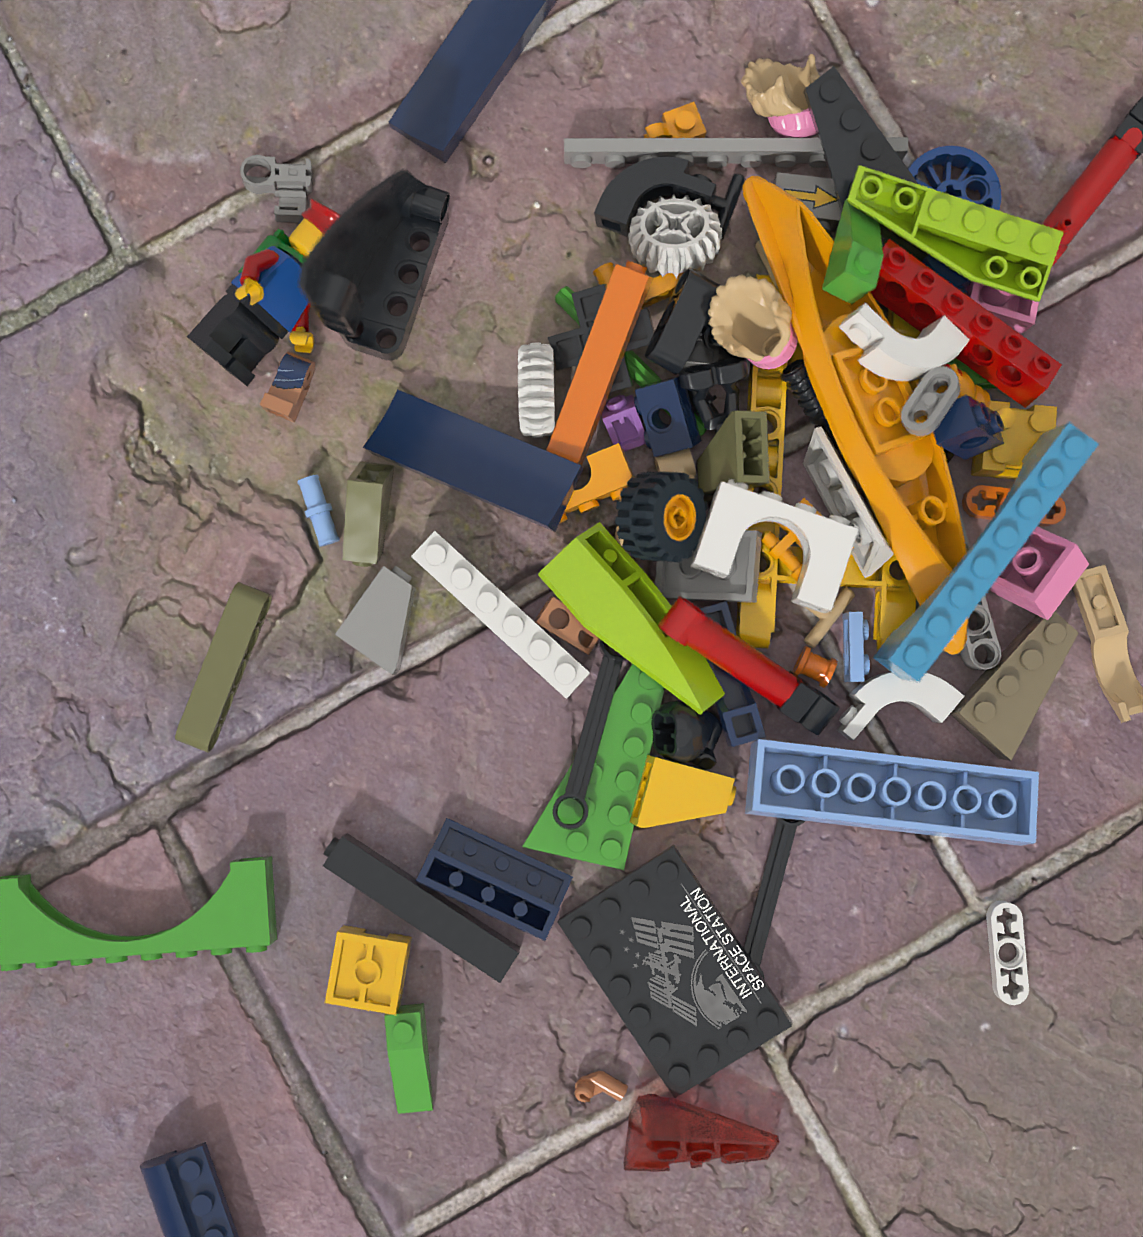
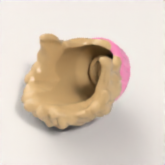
(779, 95)
(753, 322)

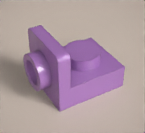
(623, 422)

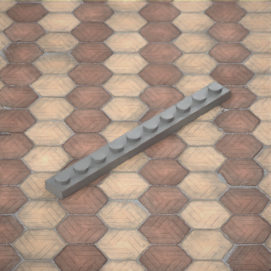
(709, 151)

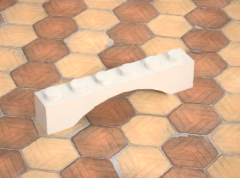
(500, 614)

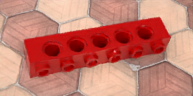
(993, 346)

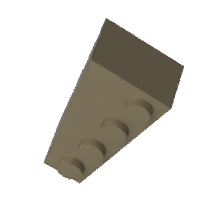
(1009, 695)

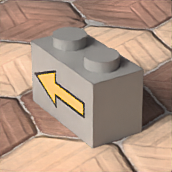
(816, 194)

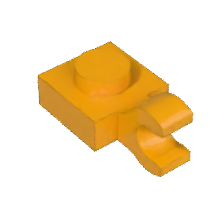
(678, 123)

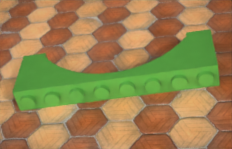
(234, 917)

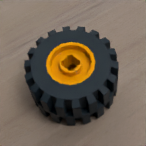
(661, 516)

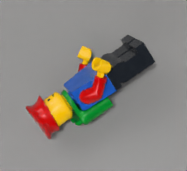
(264, 300)

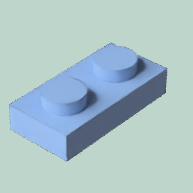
(854, 633)

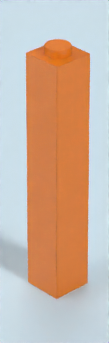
(600, 362)

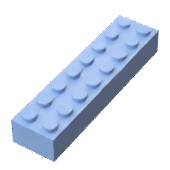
(892, 792)

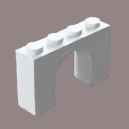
(823, 540)

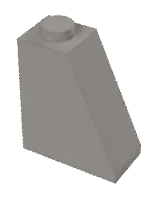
(381, 619)

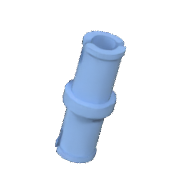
(318, 510)

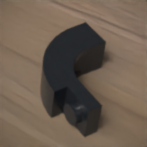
(645, 183)

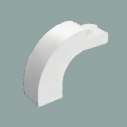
(899, 356)
(929, 695)

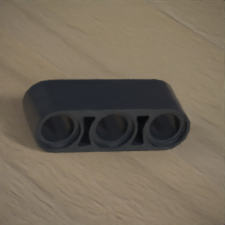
(681, 321)

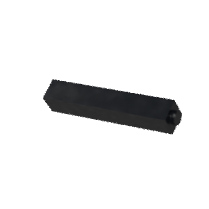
(421, 906)

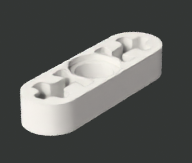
(1014, 926)

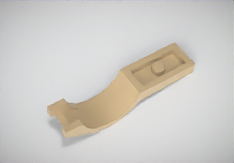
(1108, 641)

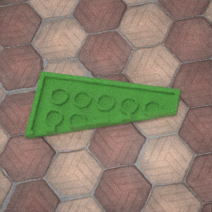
(613, 783)

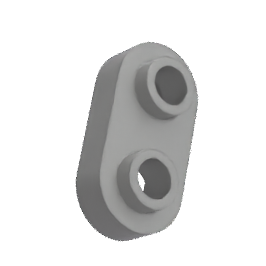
(928, 402)

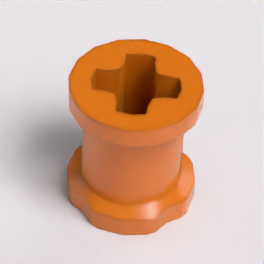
(815, 666)

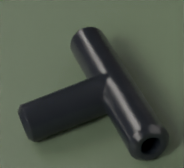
(727, 205)

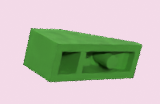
(854, 256)
(409, 1058)

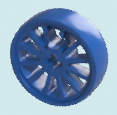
(982, 174)

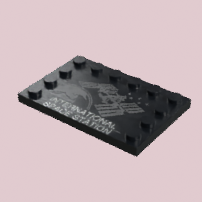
(675, 971)

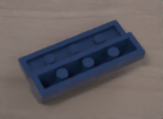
(495, 879)
(188, 1194)

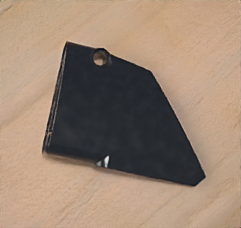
(361, 259)

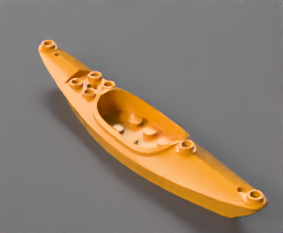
(899, 472)

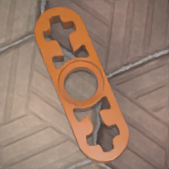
(989, 494)

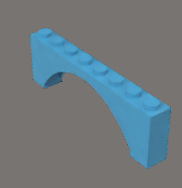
(1041, 481)

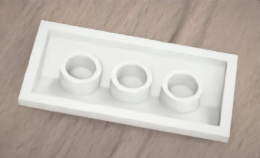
(846, 501)

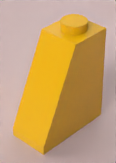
(679, 793)

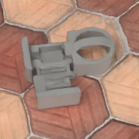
(290, 183)

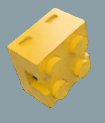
(1019, 435)
(368, 970)

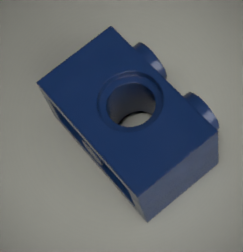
(969, 428)
(682, 431)

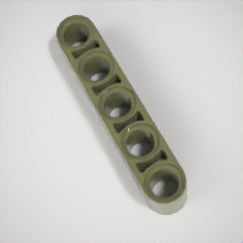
(223, 667)

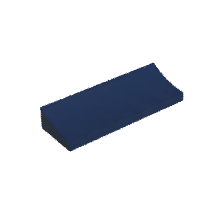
(467, 72)
(475, 460)

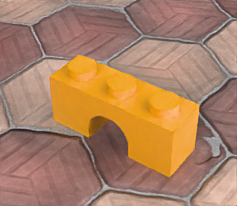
(608, 477)

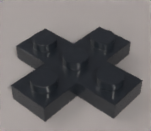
(570, 344)

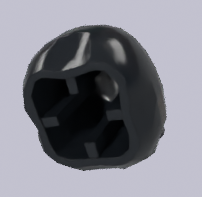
(685, 735)

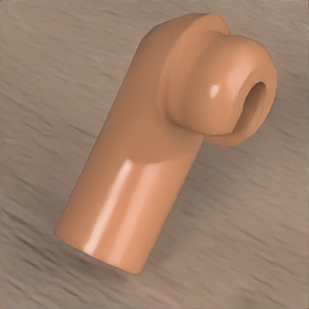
(599, 1082)

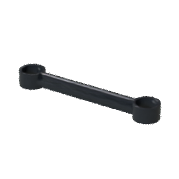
(591, 735)
(769, 889)

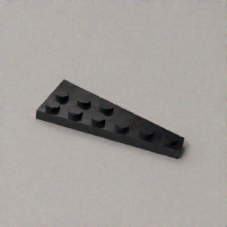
(853, 140)

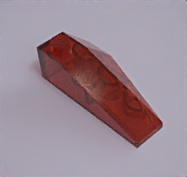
(677, 1132)

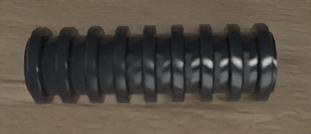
(798, 381)

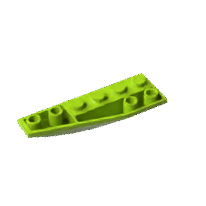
(963, 235)
(624, 610)

